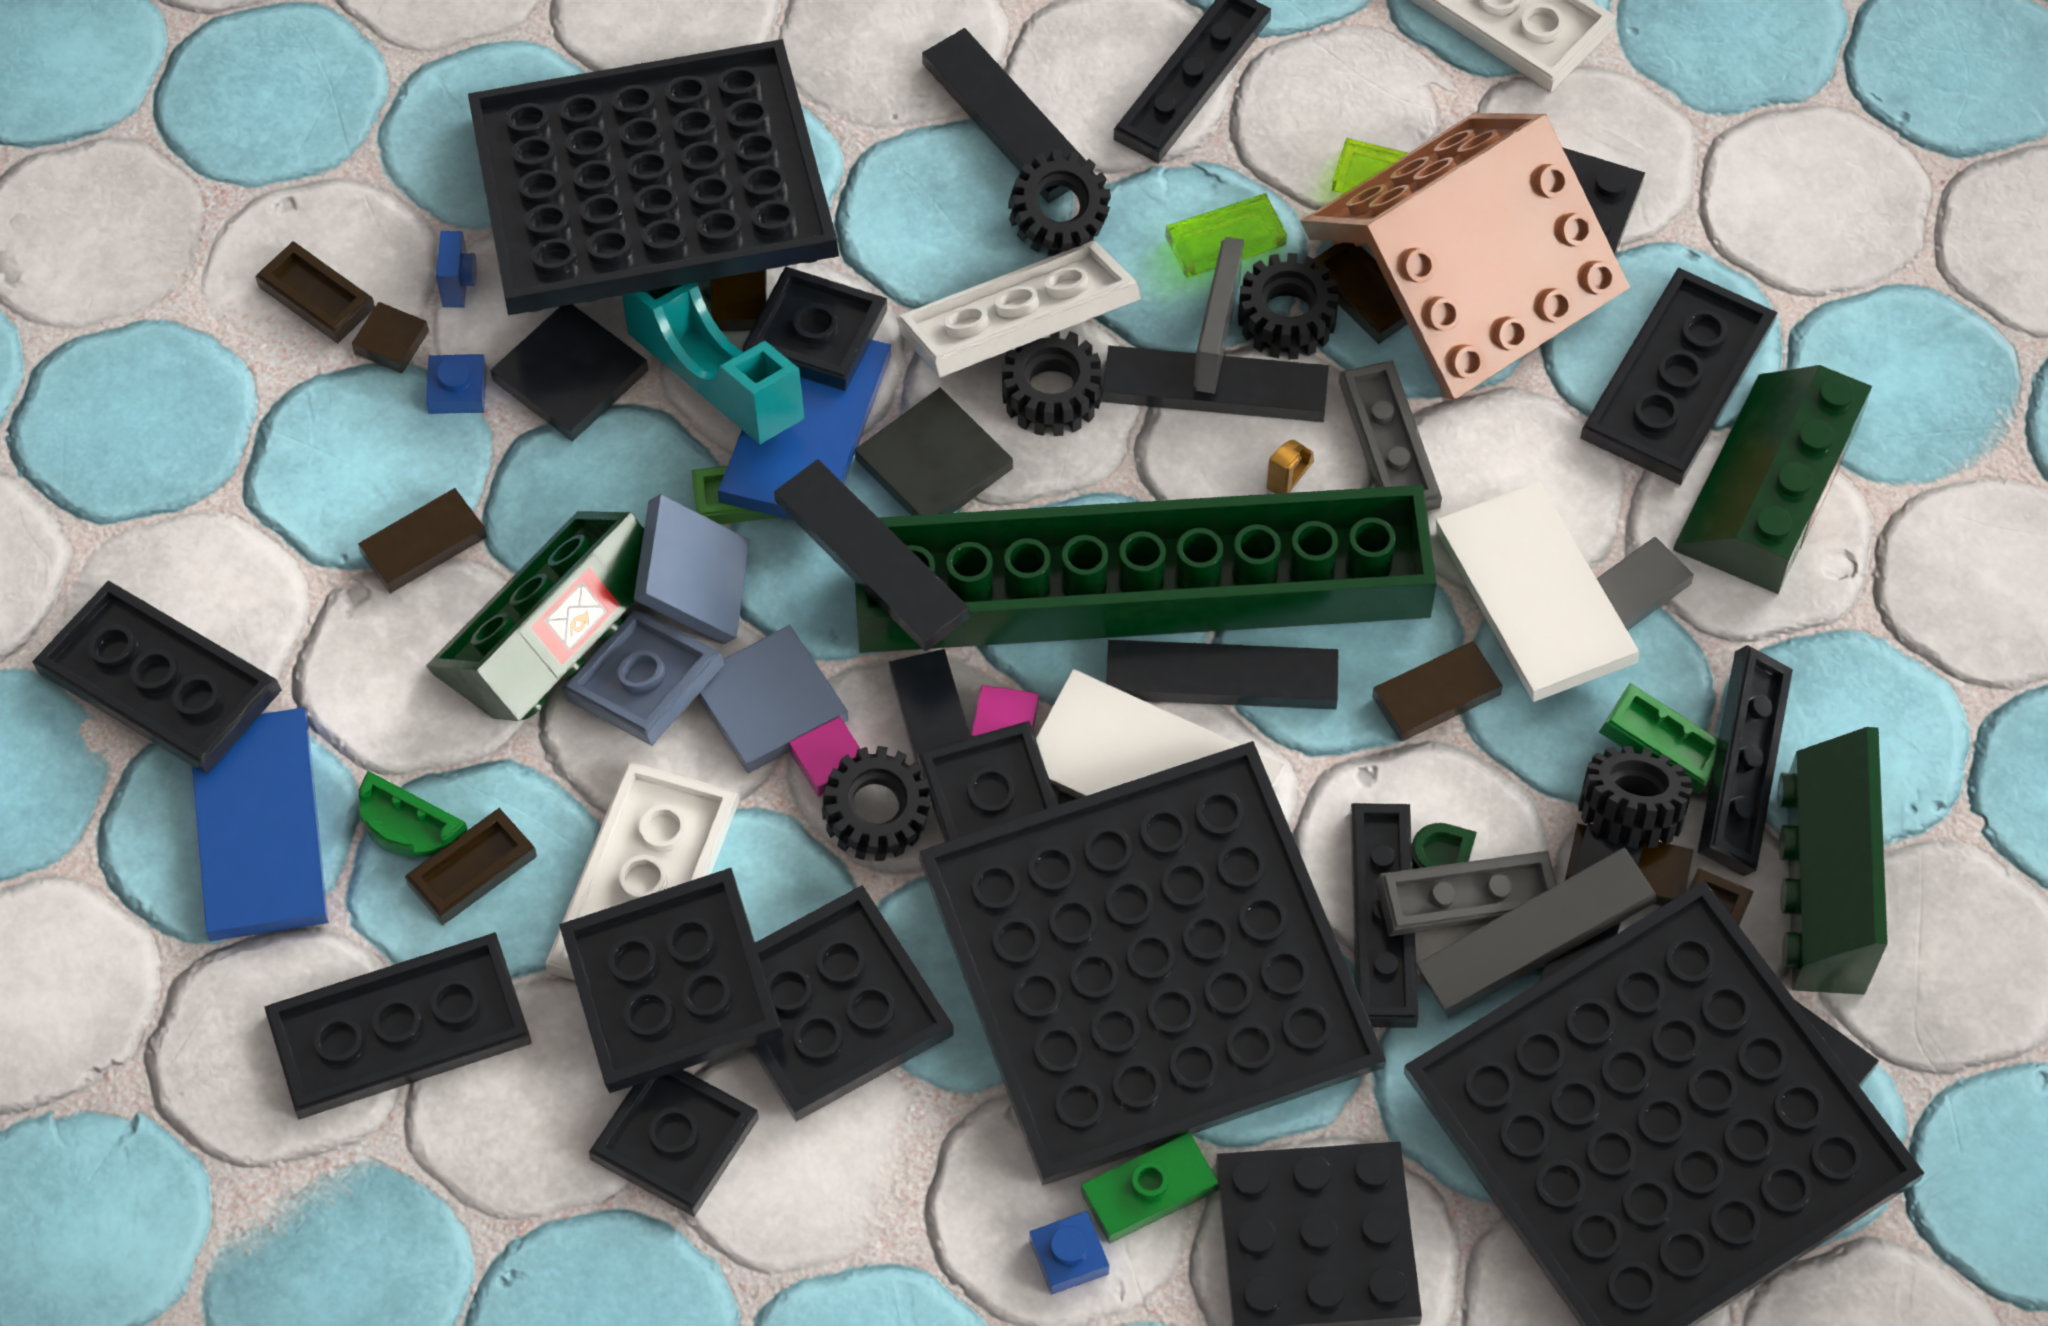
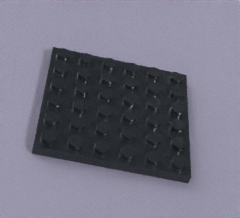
(649, 177)
(1150, 962)
(1662, 1121)

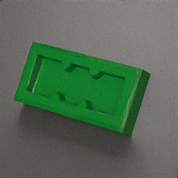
(1649, 724)
(1149, 1187)

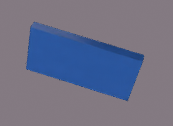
(827, 433)
(261, 832)

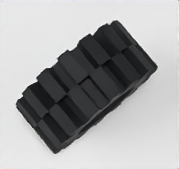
(1064, 172)
(1288, 280)
(1057, 408)
(882, 770)
(1635, 797)

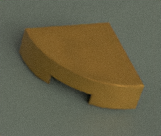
(1288, 466)

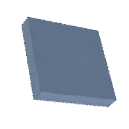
(692, 569)
(643, 676)
(769, 698)

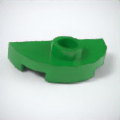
(404, 821)

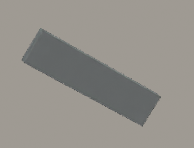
(1536, 932)

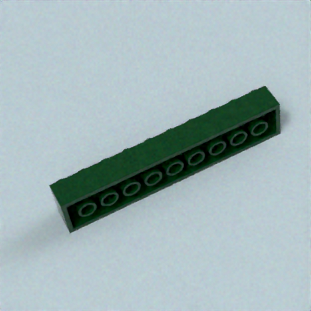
(1170, 566)

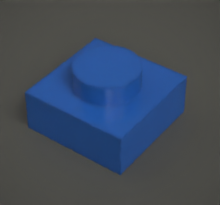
(454, 269)
(456, 384)
(1069, 1252)

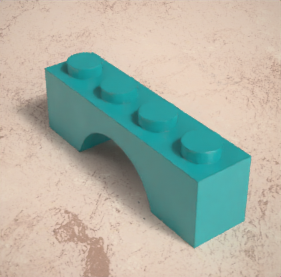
(751, 387)

